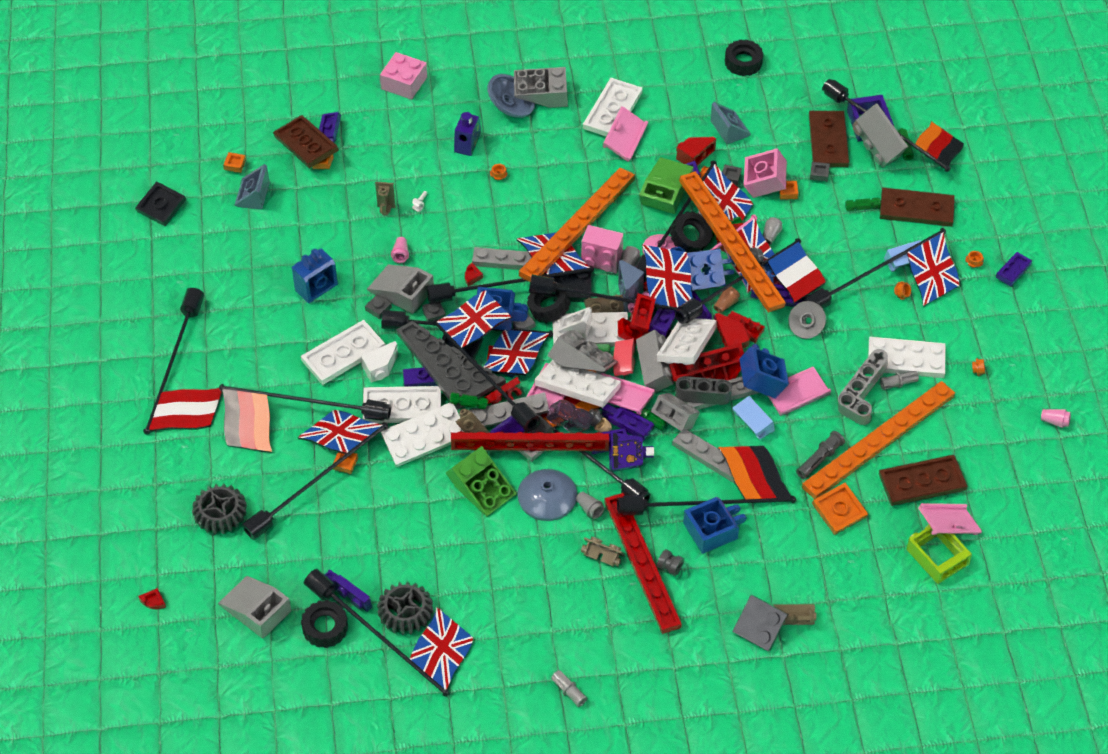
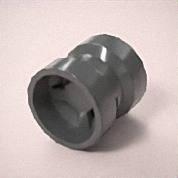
(670, 562)

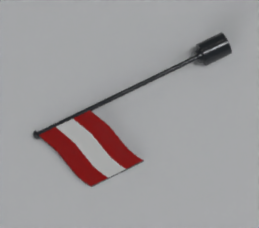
(185, 406)

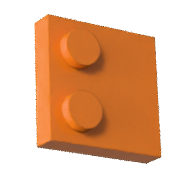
(839, 508)

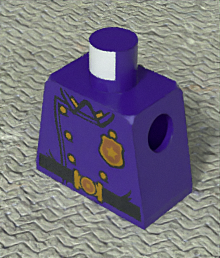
(468, 127)
(627, 451)

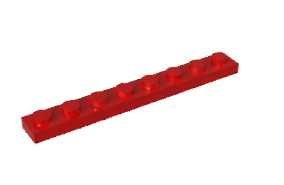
(530, 441)
(644, 567)

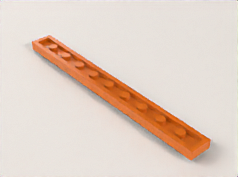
(577, 224)
(732, 242)
(878, 440)

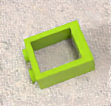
(948, 568)

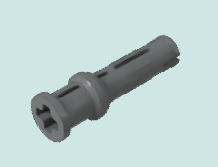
(826, 449)

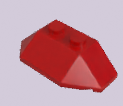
(714, 364)

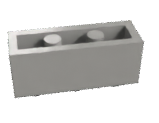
(655, 374)

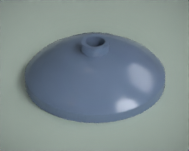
(501, 93)
(543, 502)

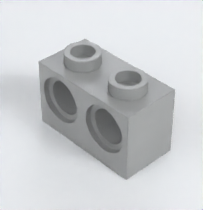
(675, 411)

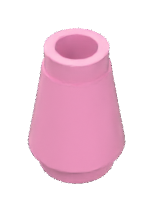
(400, 250)
(1057, 417)

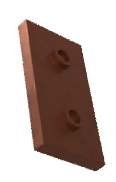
(828, 138)
(305, 141)
(917, 206)
(922, 480)

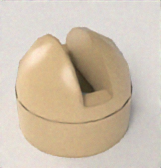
(603, 425)

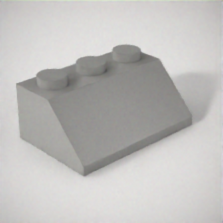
(879, 136)

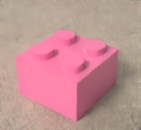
(403, 75)
(765, 173)
(602, 248)

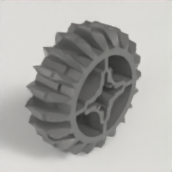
(211, 517)
(408, 613)

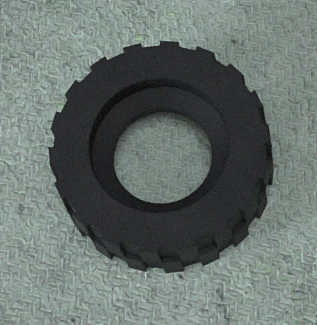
(743, 47)
(696, 221)
(552, 312)
(319, 609)

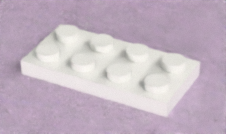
(609, 103)
(603, 328)
(687, 341)
(341, 352)
(911, 356)
(578, 383)
(404, 401)
(421, 434)

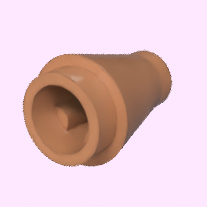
(726, 300)

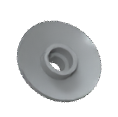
(798, 318)

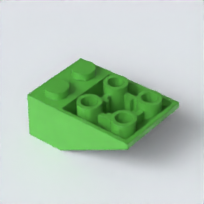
(663, 187)
(481, 481)

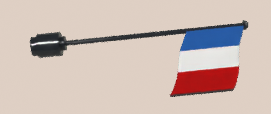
(790, 268)

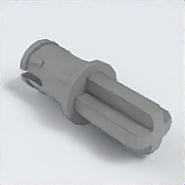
(898, 380)
(569, 688)

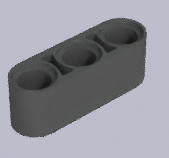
(690, 390)

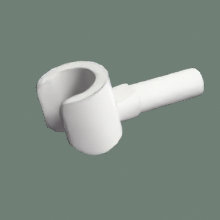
(418, 204)

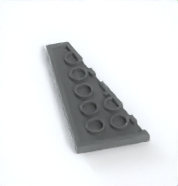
(446, 364)

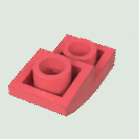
(624, 355)

